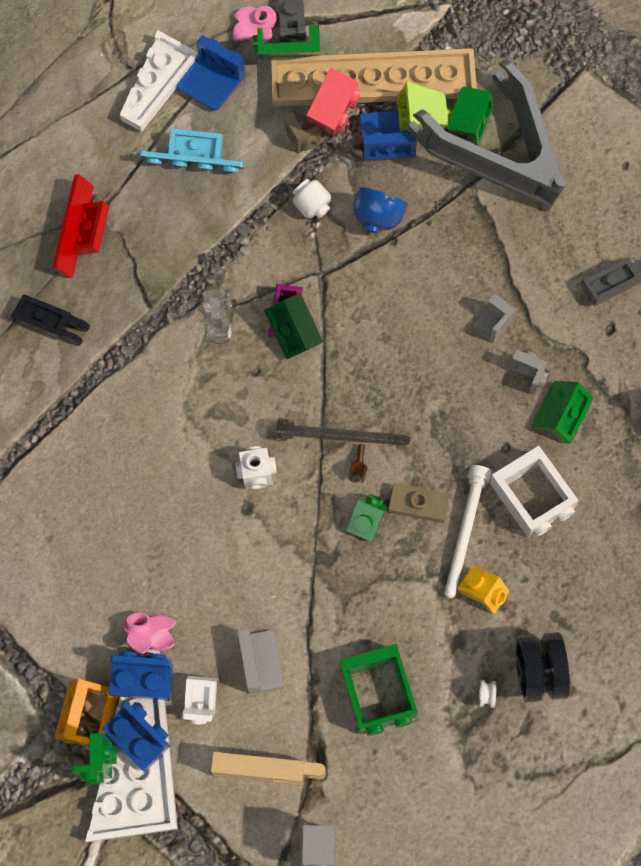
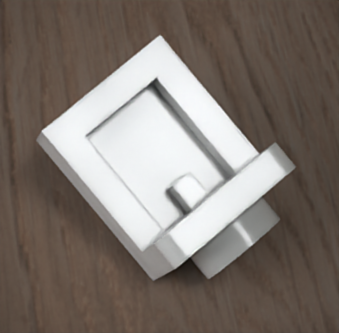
(200, 699)

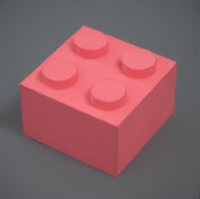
(333, 101)

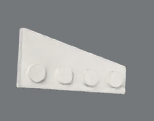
(157, 80)

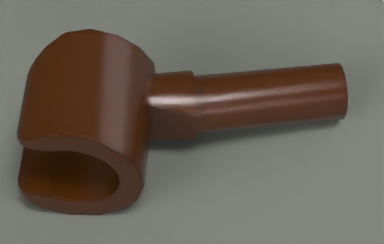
(358, 467)

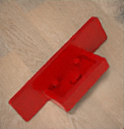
(81, 227)

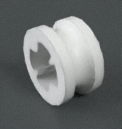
(487, 693)

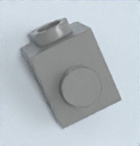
(531, 366)

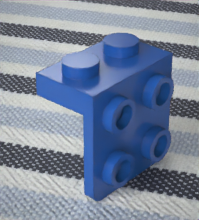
(213, 74)

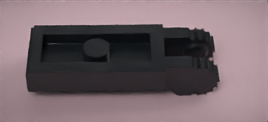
(48, 319)

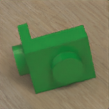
(367, 516)

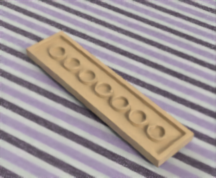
(379, 74)

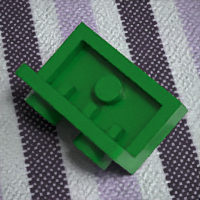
(102, 757)

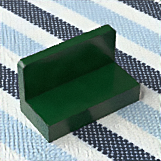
(293, 326)

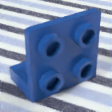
(383, 137)

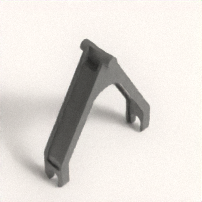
(535, 180)

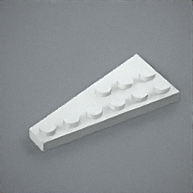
(134, 799)

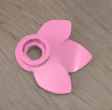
(249, 21)
(149, 632)

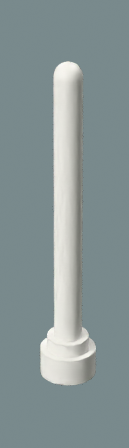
(478, 478)

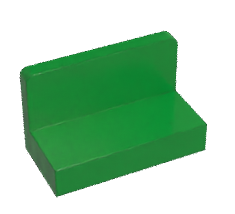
(471, 114)
(563, 410)

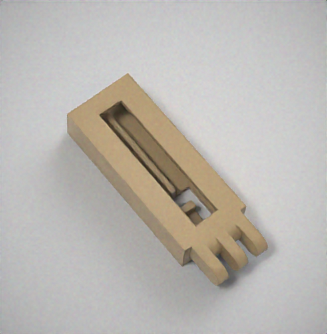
(265, 769)

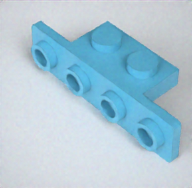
(194, 147)

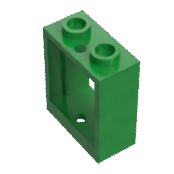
(369, 661)

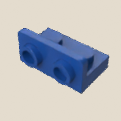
(141, 676)
(136, 736)

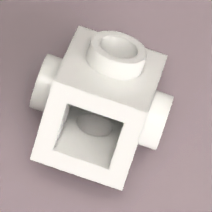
(258, 476)

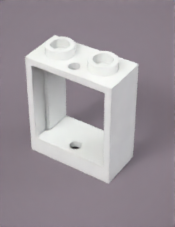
(518, 468)

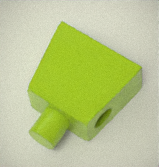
(417, 97)

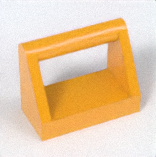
(73, 708)

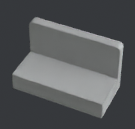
(260, 661)

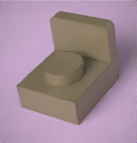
(299, 136)

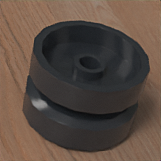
(542, 667)

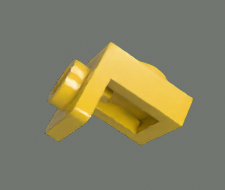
(484, 588)

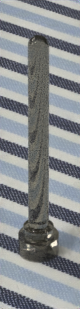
(286, 430)

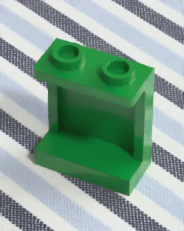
(290, 49)

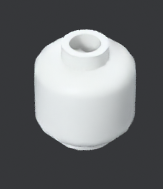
(311, 199)

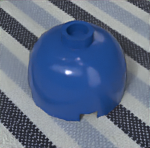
(378, 210)

